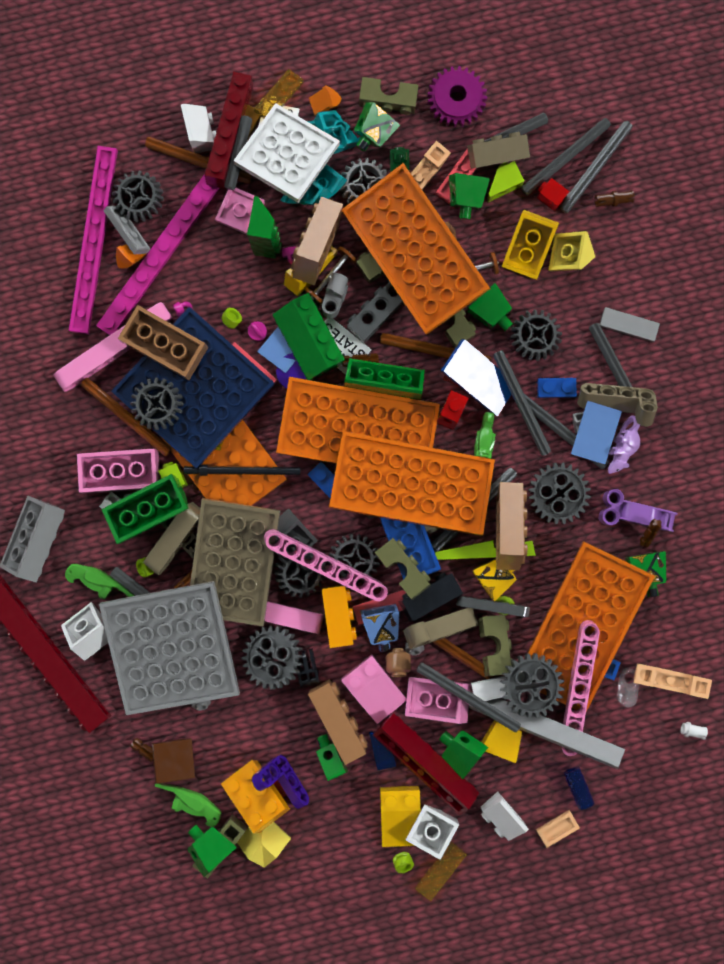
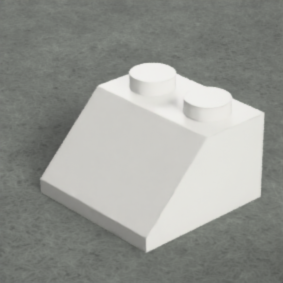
(198, 127)
(85, 631)
(504, 817)
(433, 831)

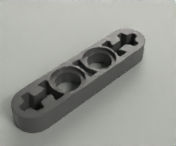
(493, 606)

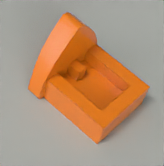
(324, 100)
(126, 258)

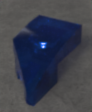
(383, 757)

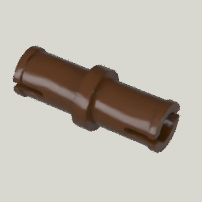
(614, 198)

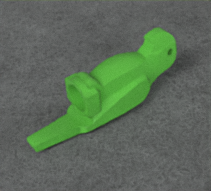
(485, 437)
(95, 580)
(193, 803)

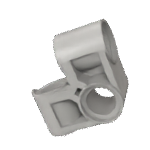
(335, 294)

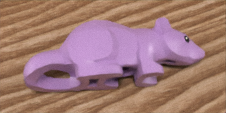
(626, 445)

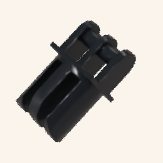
(307, 670)

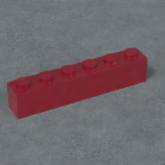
(234, 108)
(426, 764)

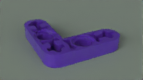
(294, 791)

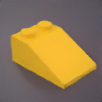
(530, 244)
(398, 813)

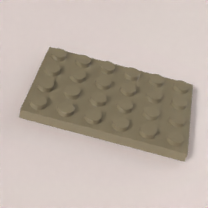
(236, 557)

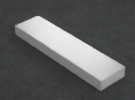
(490, 688)

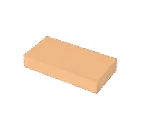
(557, 828)

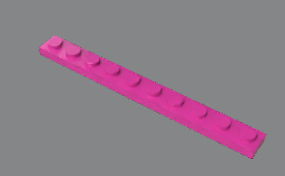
(93, 240)
(157, 257)

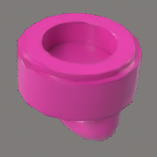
(288, 253)
(179, 308)
(257, 331)

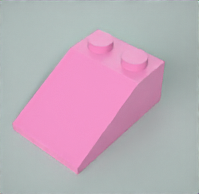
(373, 689)
(433, 702)

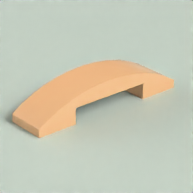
(430, 164)
(672, 681)

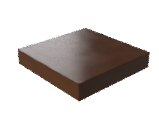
(173, 760)

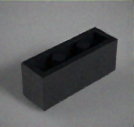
(439, 593)

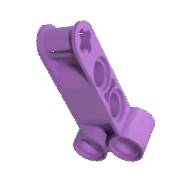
(634, 512)

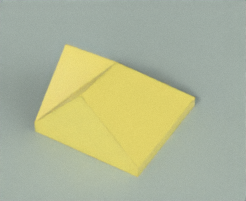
(571, 251)
(264, 846)

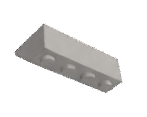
(32, 539)

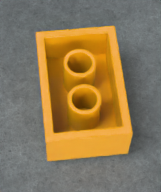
(338, 616)
(255, 806)

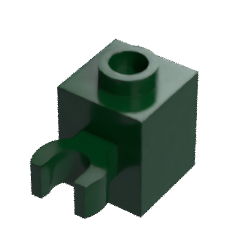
(398, 156)

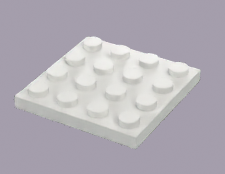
(286, 152)

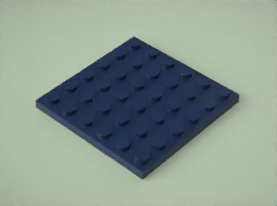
(214, 398)

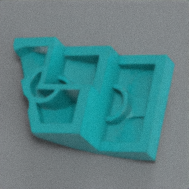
(334, 125)
(325, 185)

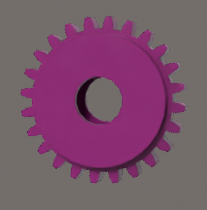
(452, 110)

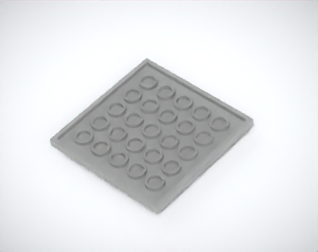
(169, 648)

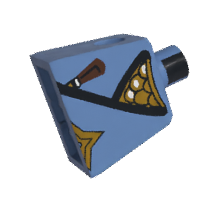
(381, 625)

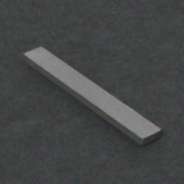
(563, 735)

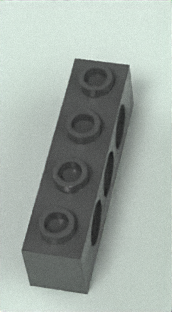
(365, 331)

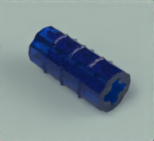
(579, 788)

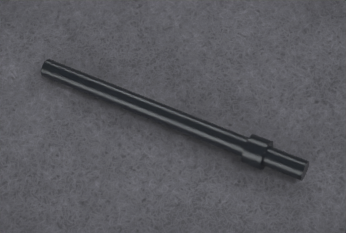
(204, 470)

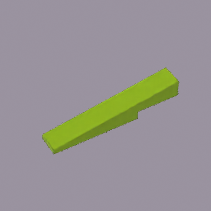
(478, 550)

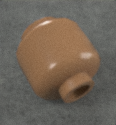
(398, 663)

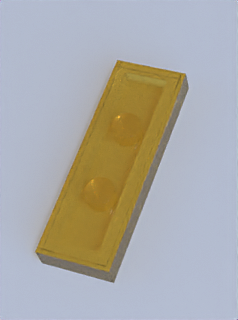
(279, 93)
(441, 871)

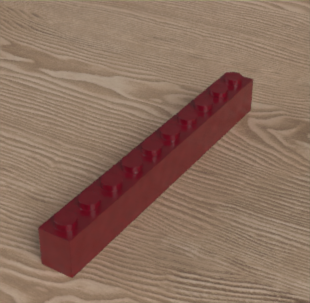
(50, 661)

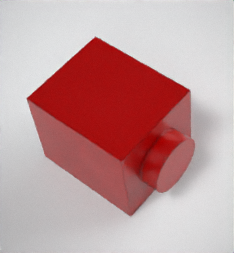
(552, 194)

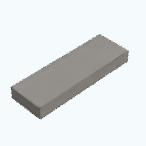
(127, 231)
(629, 324)

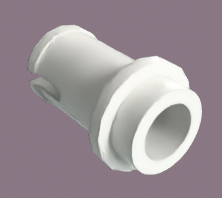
(688, 729)

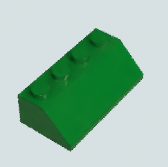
(263, 232)
(308, 337)
(385, 378)
(146, 508)

